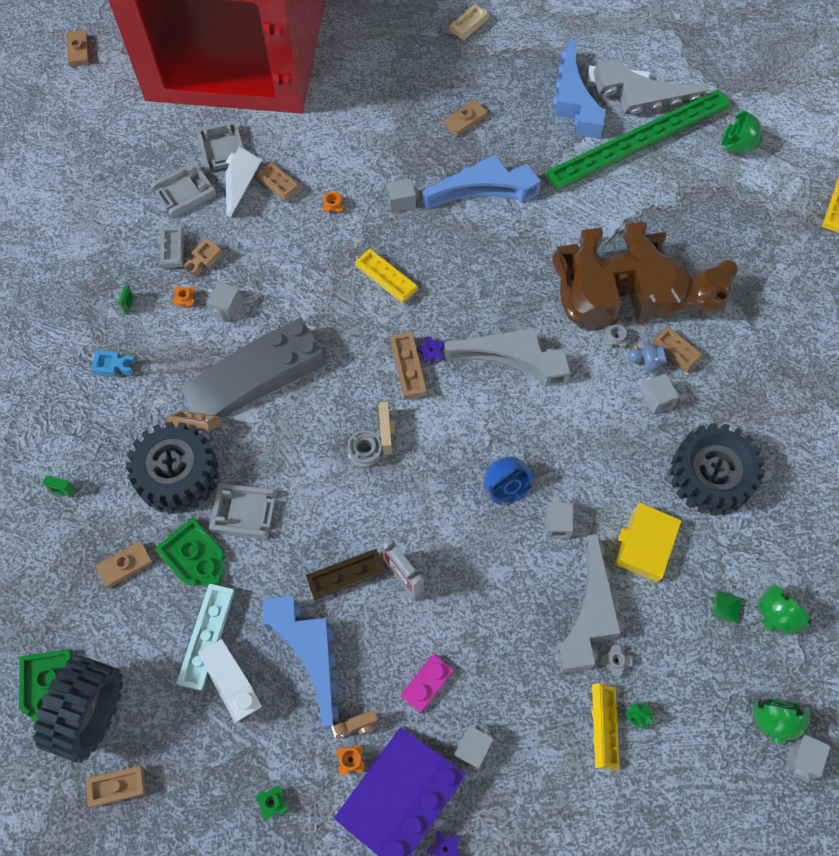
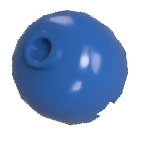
(508, 480)

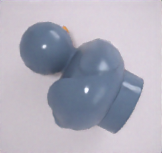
(653, 356)

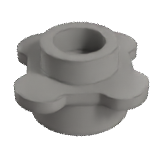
(617, 330)
(616, 668)

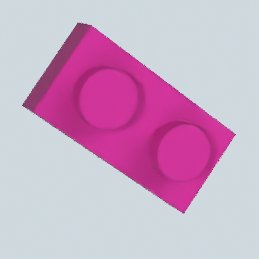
(426, 683)

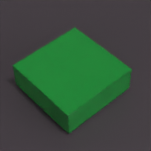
(59, 486)

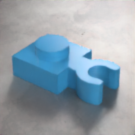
(110, 362)

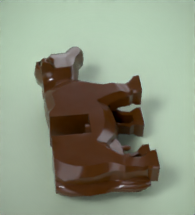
(654, 280)

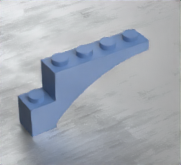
(574, 99)
(484, 179)
(311, 644)

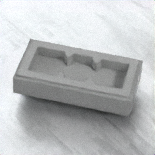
(172, 247)

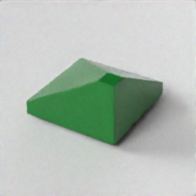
(126, 299)
(726, 607)

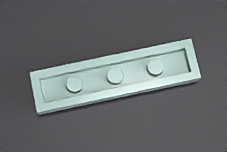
(206, 632)

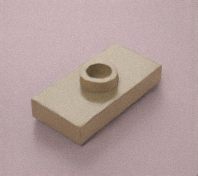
(469, 22)
(386, 428)

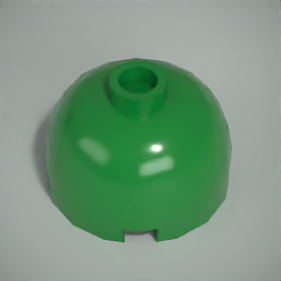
(743, 135)
(782, 612)
(781, 720)

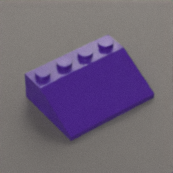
(399, 796)

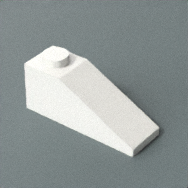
(238, 176)
(229, 681)

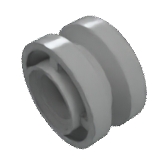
(364, 438)

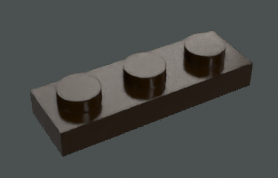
(345, 574)

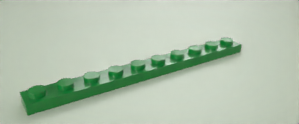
(637, 139)

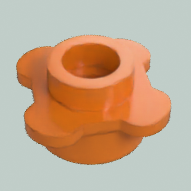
(333, 197)
(186, 301)
(344, 754)

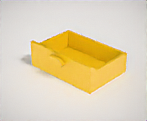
(647, 542)

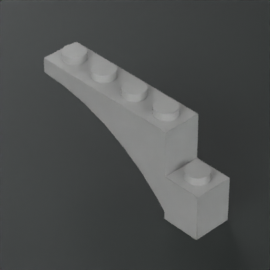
(642, 93)
(515, 350)
(597, 614)

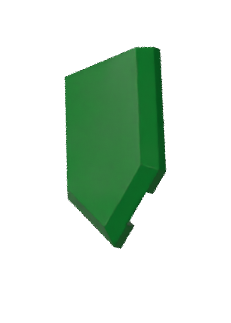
(193, 555)
(35, 676)

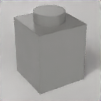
(401, 195)
(224, 301)
(659, 393)
(559, 519)
(474, 746)
(807, 758)

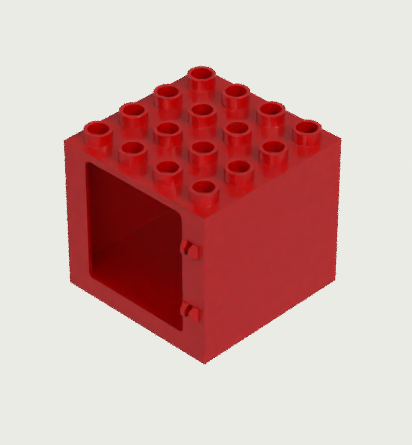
(222, 50)

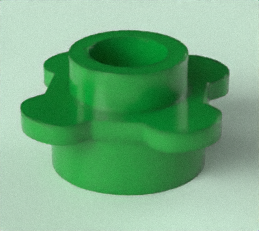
(640, 715)
(279, 805)

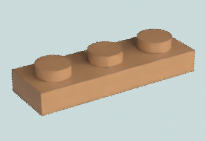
(408, 365)

